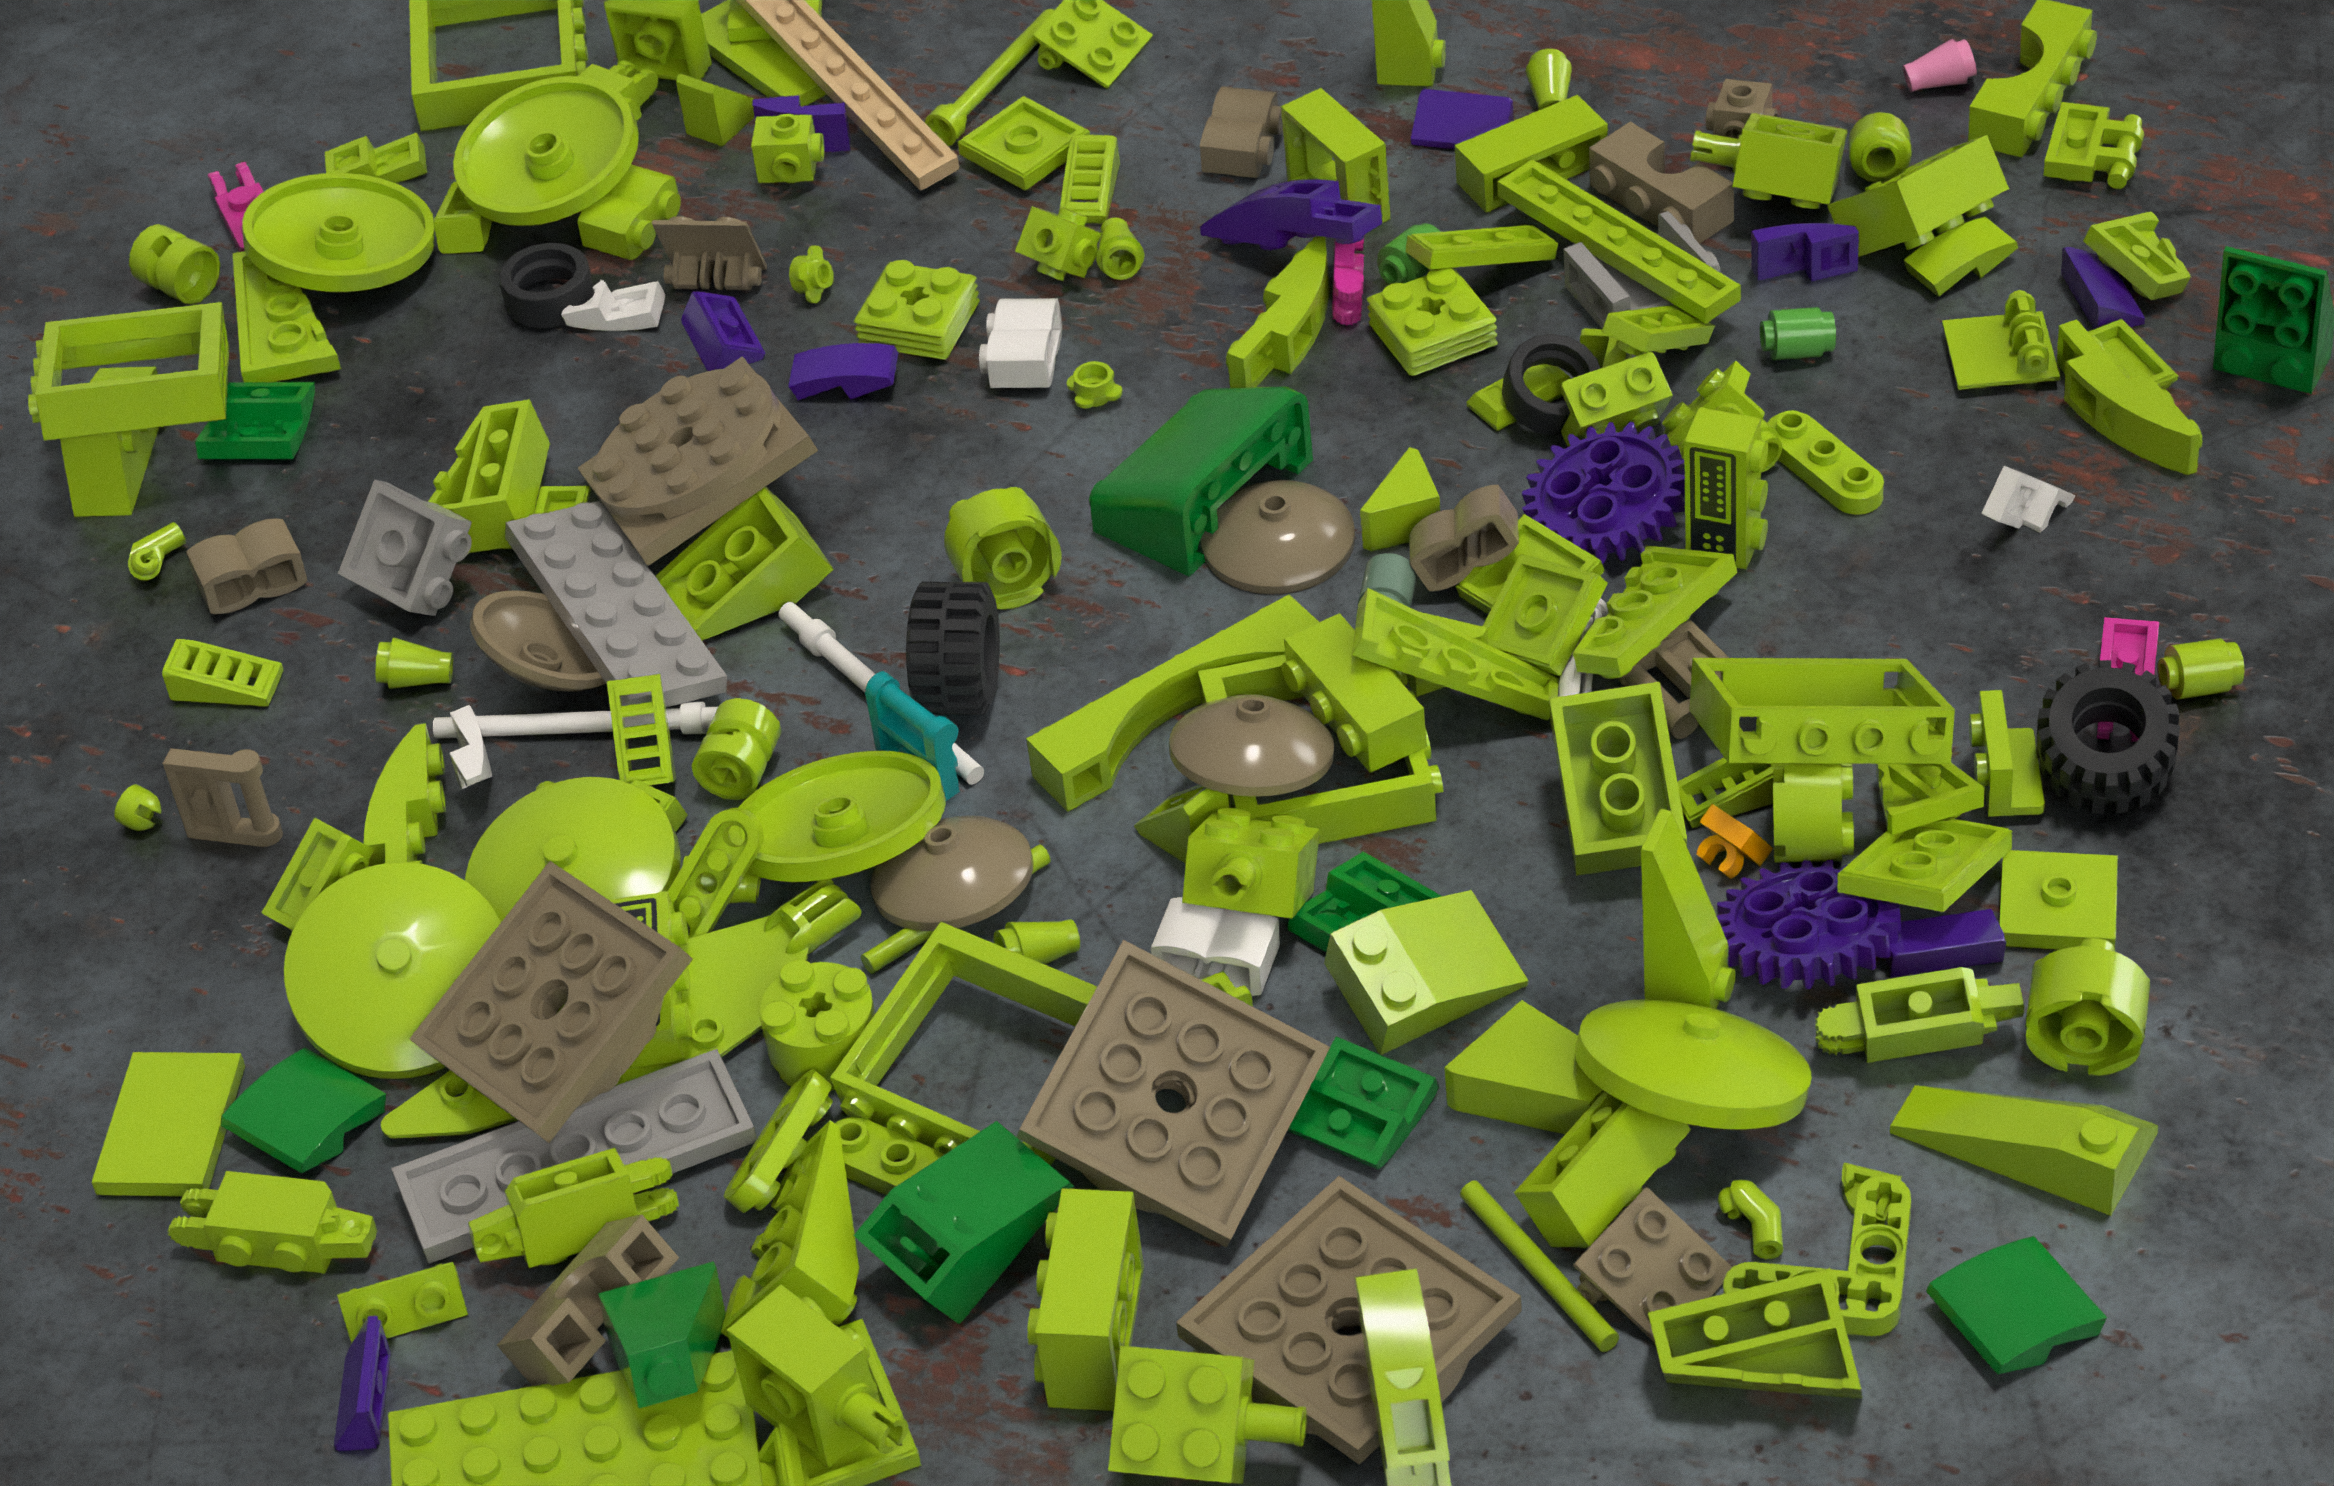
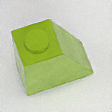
(1522, 1073)

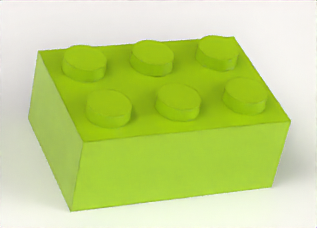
(1614, 772)
(1087, 1297)

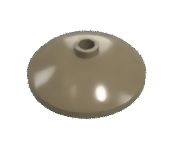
(1279, 538)
(531, 642)
(1251, 746)
(954, 874)

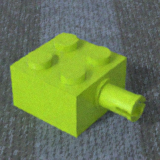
(1778, 158)
(1251, 863)
(811, 1377)
(1192, 1415)

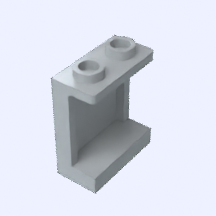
(1607, 290)

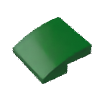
(260, 422)
(1352, 893)
(1363, 1104)
(303, 1110)
(2016, 1304)

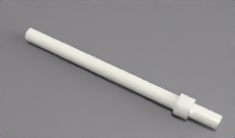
(822, 641)
(690, 718)

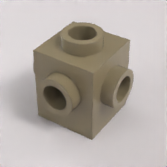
(1735, 105)

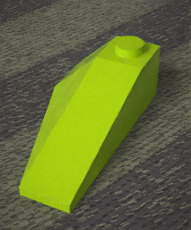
(1406, 42)
(1680, 928)
(2050, 1144)
(809, 1239)

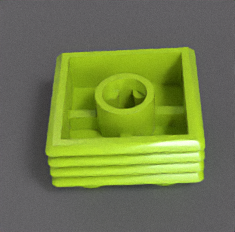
(660, 36)
(917, 309)
(1431, 320)

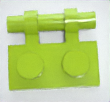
(2078, 141)

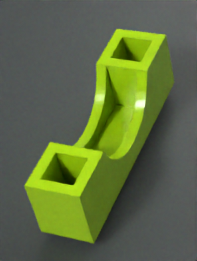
(2016, 107)

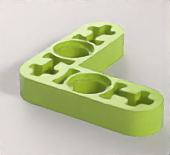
(1863, 1278)

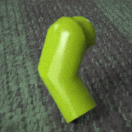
(148, 553)

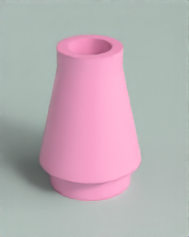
(1941, 67)

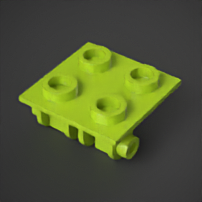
(1091, 39)
(2002, 347)

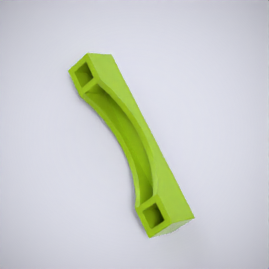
(1087, 748)

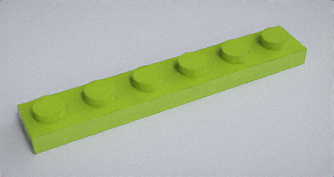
(1619, 241)

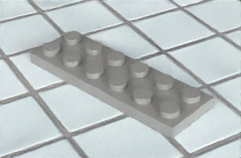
(614, 603)
(672, 1113)

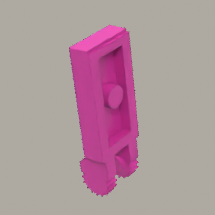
(234, 203)
(1347, 282)
(2131, 643)

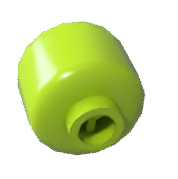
(1879, 147)

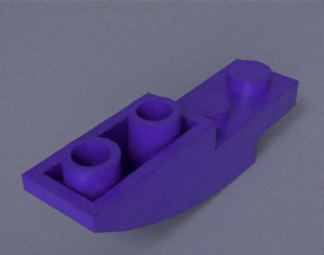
(1292, 210)

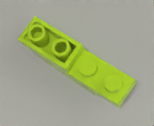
(1292, 320)
(2122, 408)
(406, 800)
(1403, 1379)

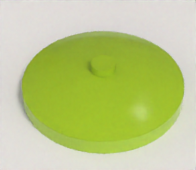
(546, 150)
(338, 232)
(842, 815)
(589, 827)
(378, 960)
(1693, 1064)

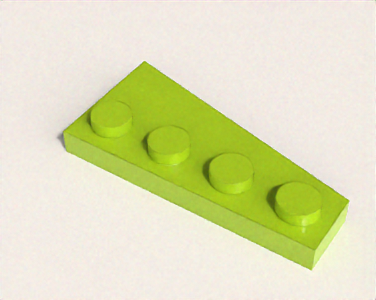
(277, 328)
(1654, 604)
(1440, 654)

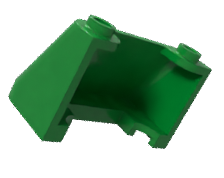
(1193, 463)

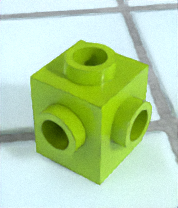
(786, 148)
(1059, 242)

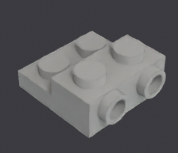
(406, 549)

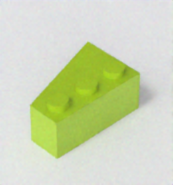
(1924, 198)
(109, 467)
(495, 472)
(1762, 1339)

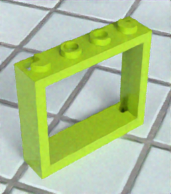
(462, 100)
(132, 401)
(1821, 711)
(1337, 812)
(943, 956)

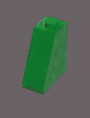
(665, 1331)

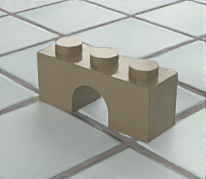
(1632, 172)
(562, 1325)

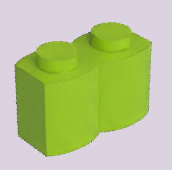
(624, 216)

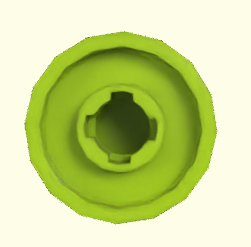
(174, 264)
(736, 749)

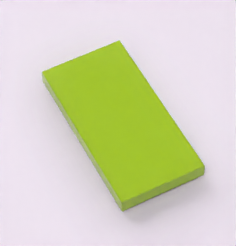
(758, 62)

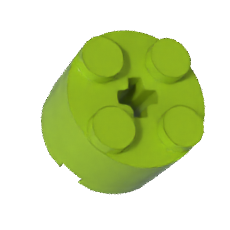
(1002, 542)
(1810, 812)
(2087, 1008)
(814, 1017)

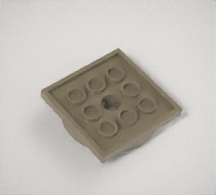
(693, 455)
(549, 951)
(1172, 1031)
(1302, 1289)

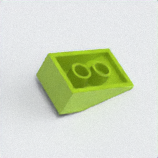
(744, 567)
(1421, 967)

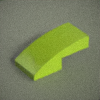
(393, 162)
(1953, 254)

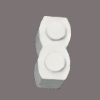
(1022, 343)
(1218, 939)

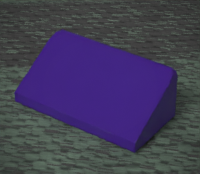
(1454, 117)
(2098, 289)
(720, 330)
(1947, 943)
(363, 1389)

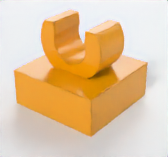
(1731, 837)

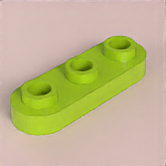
(1827, 464)
(721, 858)
(779, 1142)
(873, 1148)

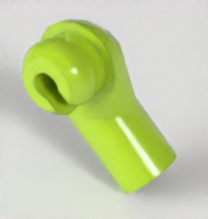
(1760, 1210)

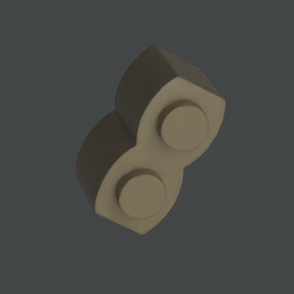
(1240, 132)
(1469, 536)
(246, 566)

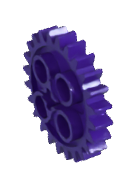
(1609, 490)
(1803, 928)

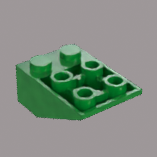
(2273, 320)
(964, 1218)

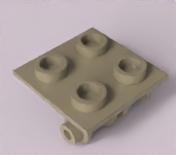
(708, 245)
(1649, 1262)

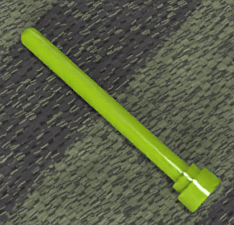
(950, 119)

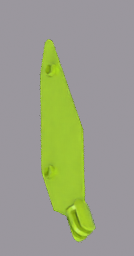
(723, 1001)

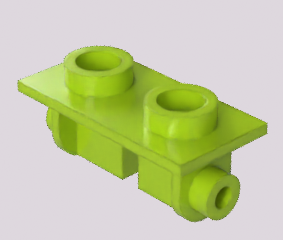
(406, 1301)

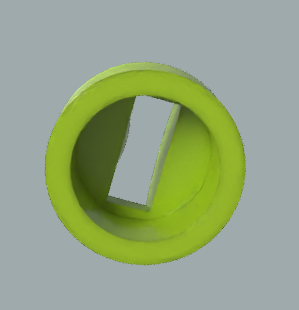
(137, 808)

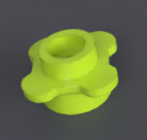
(811, 274)
(1094, 385)

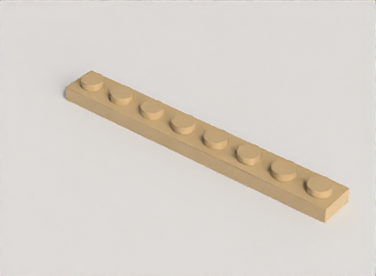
(852, 81)

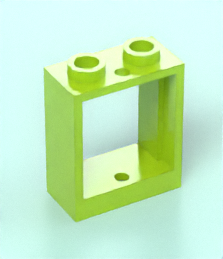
(1331, 131)

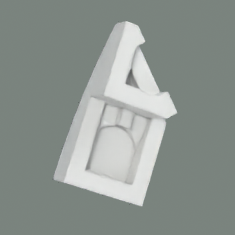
(618, 311)
(2024, 500)
(471, 760)

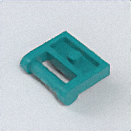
(909, 728)

